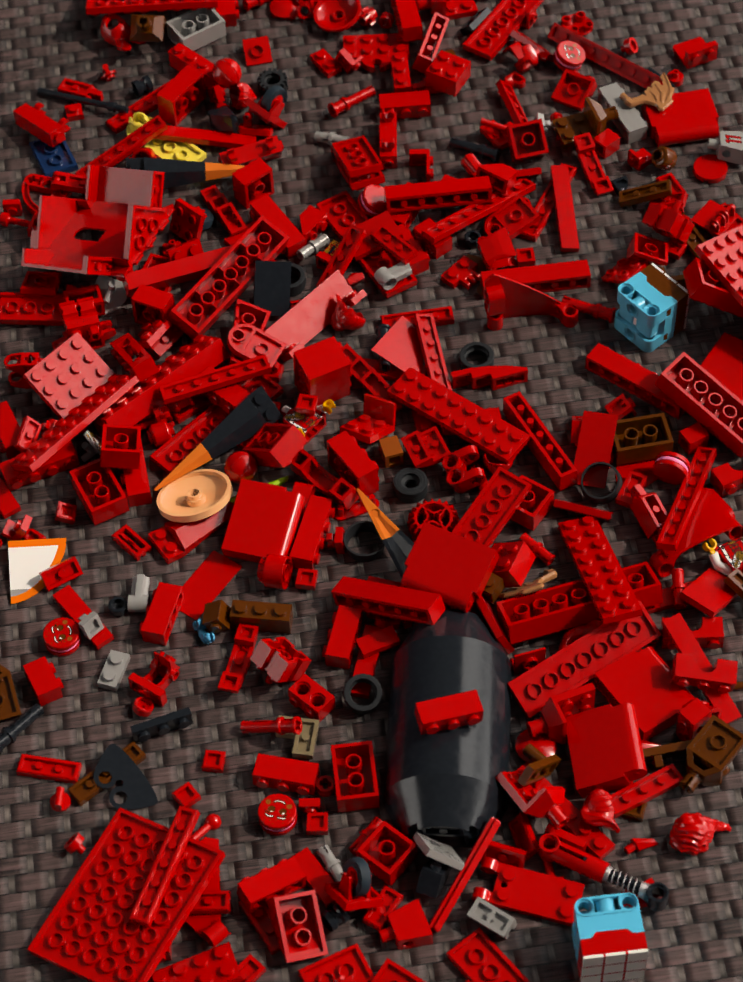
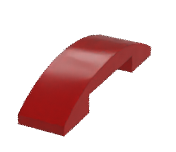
(591, 165)
(239, 660)

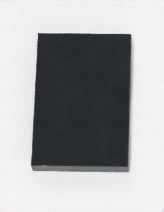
(272, 286)

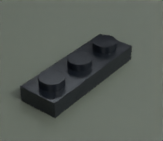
(161, 725)

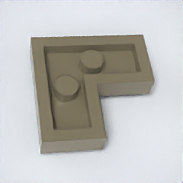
(306, 741)

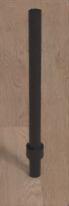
(110, 106)

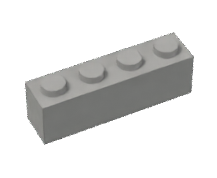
(629, 122)

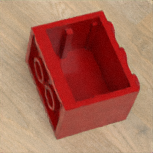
(323, 370)

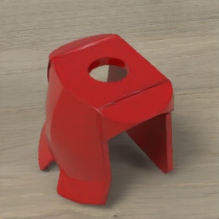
(497, 250)

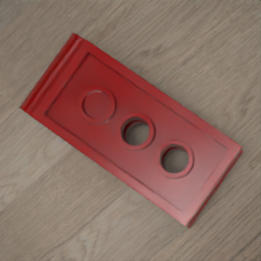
(358, 162)

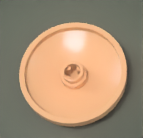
(195, 496)

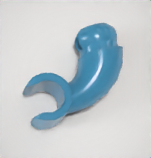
(205, 637)

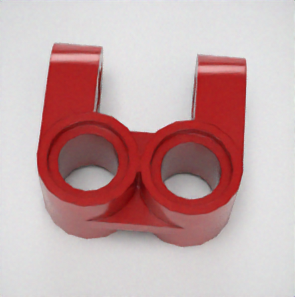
(456, 466)

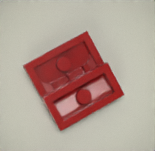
(425, 448)

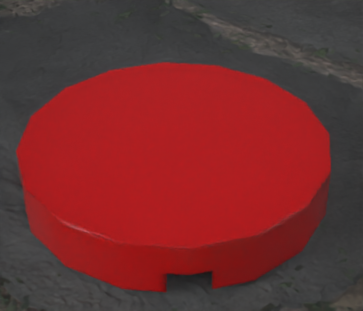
(710, 169)

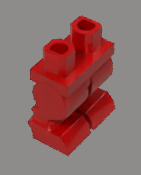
(87, 324)

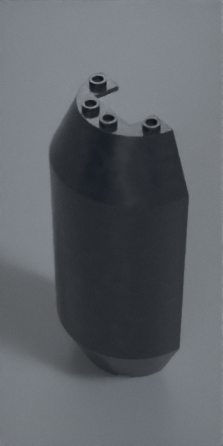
(448, 778)

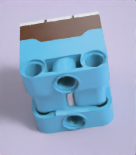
(651, 308)

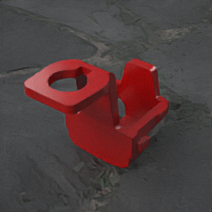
(526, 56)

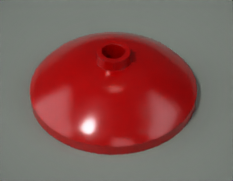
(336, 14)

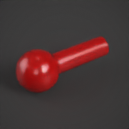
(212, 822)

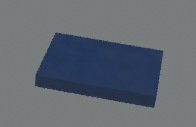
(53, 158)

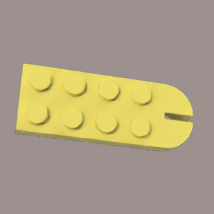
(163, 148)

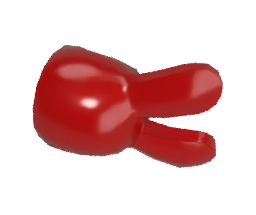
(119, 35)

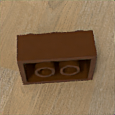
(641, 438)

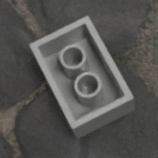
(196, 28)

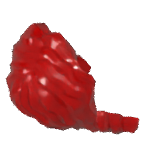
(694, 832)

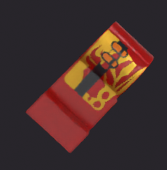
(326, 255)

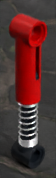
(601, 871)

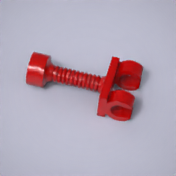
(6, 219)
(159, 416)

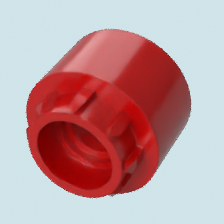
(275, 571)

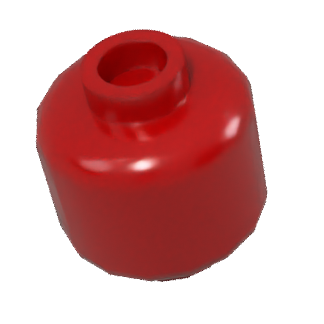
(160, 433)

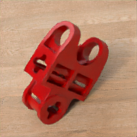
(22, 366)

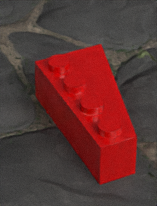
(247, 314)

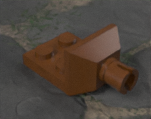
(148, 28)
(591, 120)
(8, 699)
(710, 754)

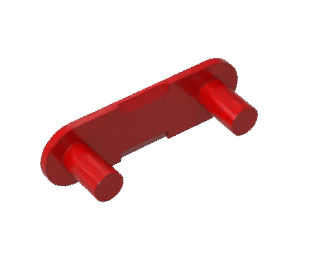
(355, 510)

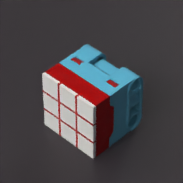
(609, 938)

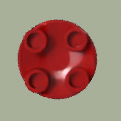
(284, 9)
(578, 23)
(540, 742)

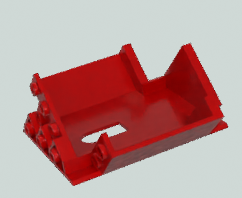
(116, 201)

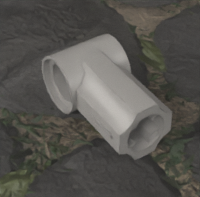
(389, 277)
(139, 595)

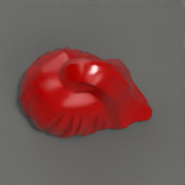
(240, 94)
(345, 317)
(599, 810)

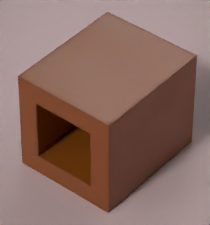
(391, 451)

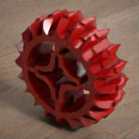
(432, 513)

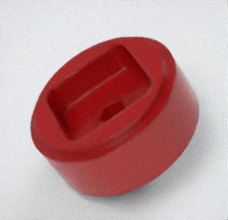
(143, 706)

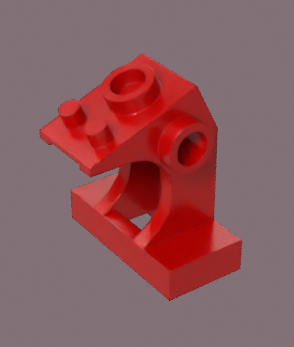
(162, 666)

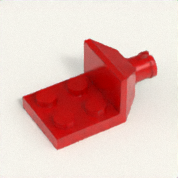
(449, 8)
(376, 421)
(557, 708)
(537, 803)

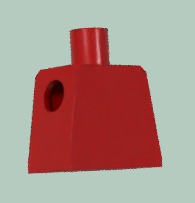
(408, 927)

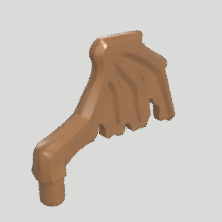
(657, 96)
(529, 587)

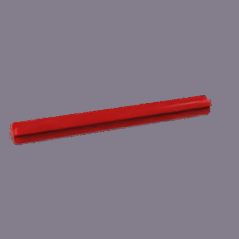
(463, 876)

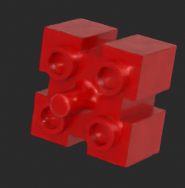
(668, 221)
(280, 660)

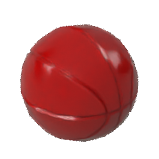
(226, 73)
(240, 466)

